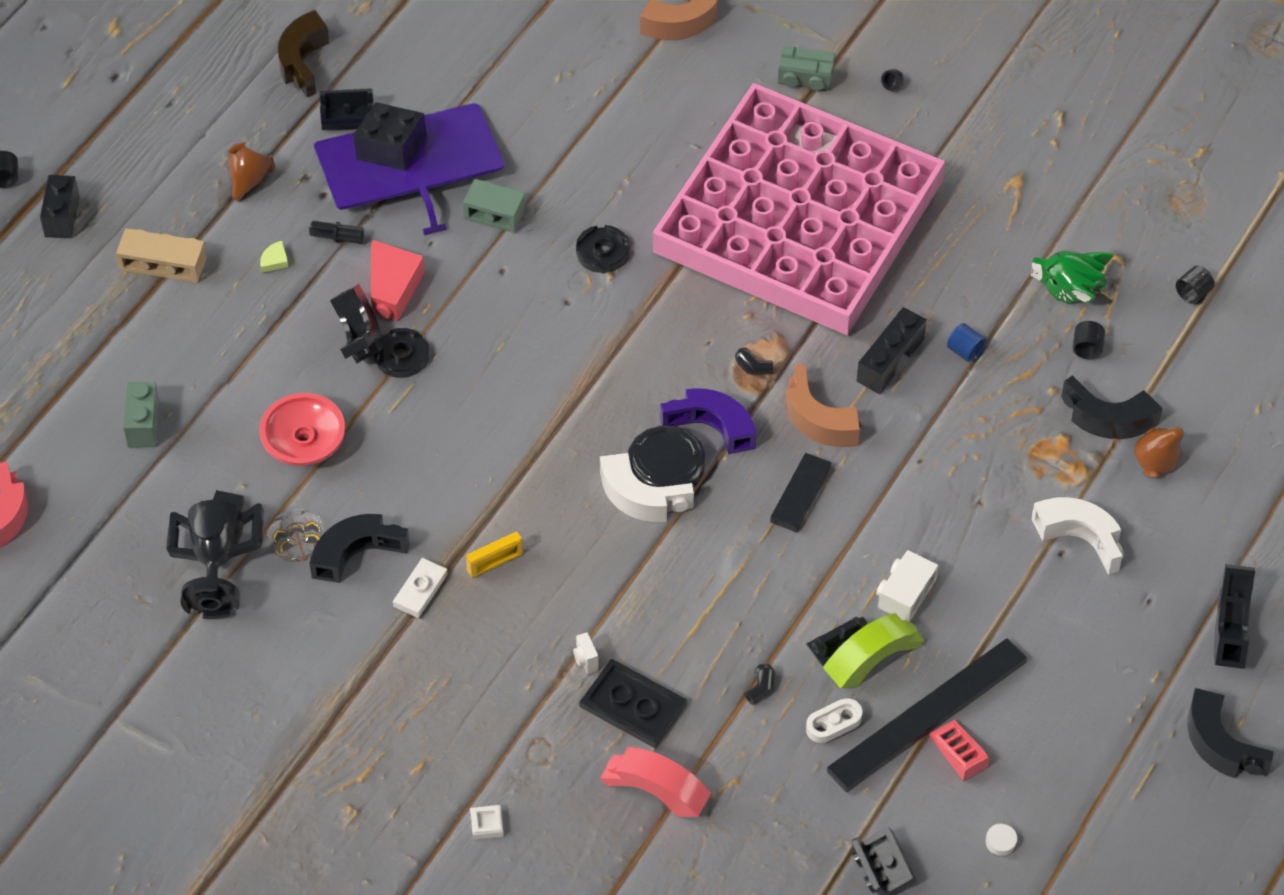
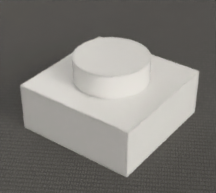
(586, 654)

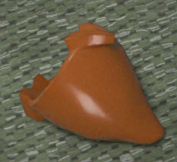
(247, 169)
(1159, 451)

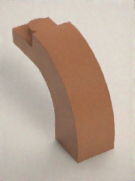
(677, 21)
(816, 421)

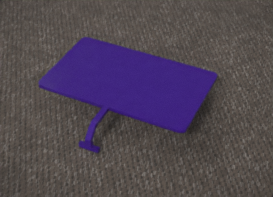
(454, 150)

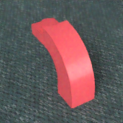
(12, 505)
(659, 776)

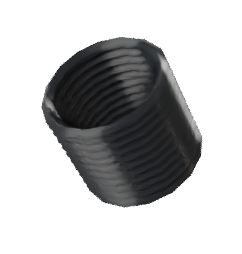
(8, 169)
(1195, 284)
(1088, 340)

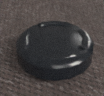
(667, 457)

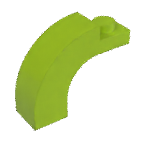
(870, 646)

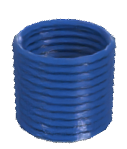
(966, 342)

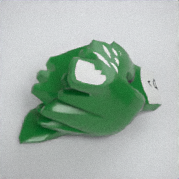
(1074, 272)

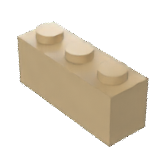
(161, 255)

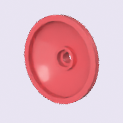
(301, 418)

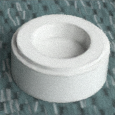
(1001, 839)

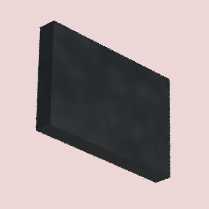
(633, 703)

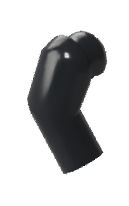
(751, 364)

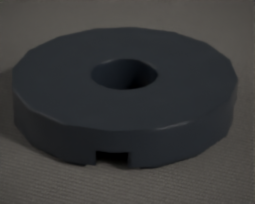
(602, 260)
(404, 365)

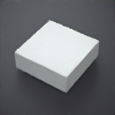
(486, 822)

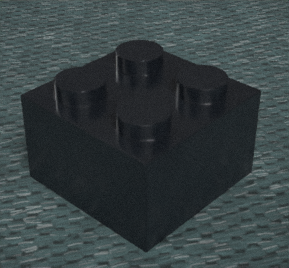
(390, 136)

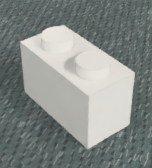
(907, 585)

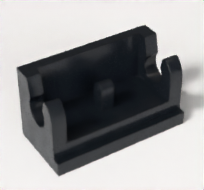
(344, 108)

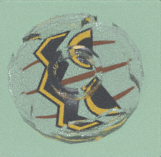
(295, 534)

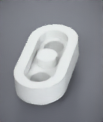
(831, 720)

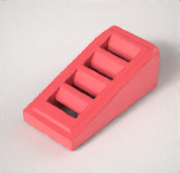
(963, 769)

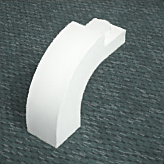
(637, 498)
(1084, 520)

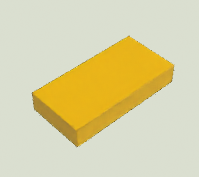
(494, 554)

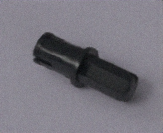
(336, 232)

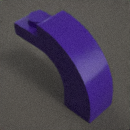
(714, 410)

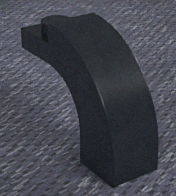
(359, 324)
(1110, 419)
(350, 537)
(1232, 617)
(1216, 745)

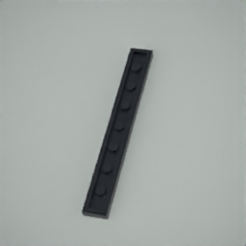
(926, 715)

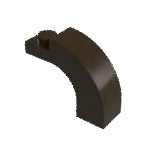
(295, 43)

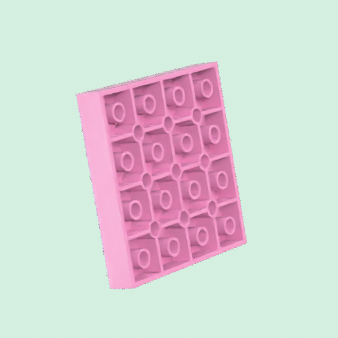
(795, 219)

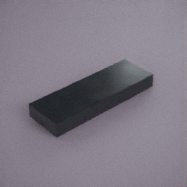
(800, 492)

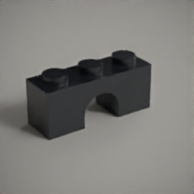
(899, 338)

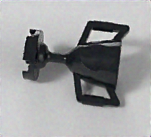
(215, 538)

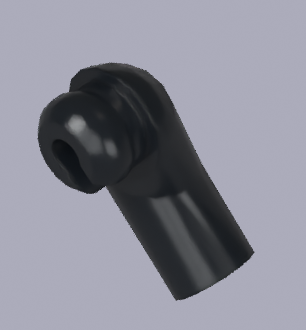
(764, 686)

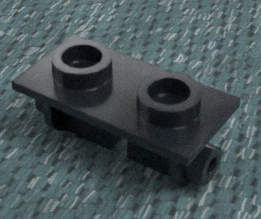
(826, 645)

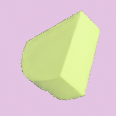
(274, 258)

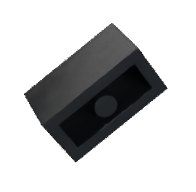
(59, 206)

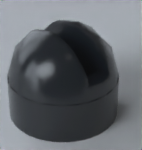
(890, 77)

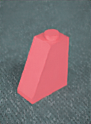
(393, 279)

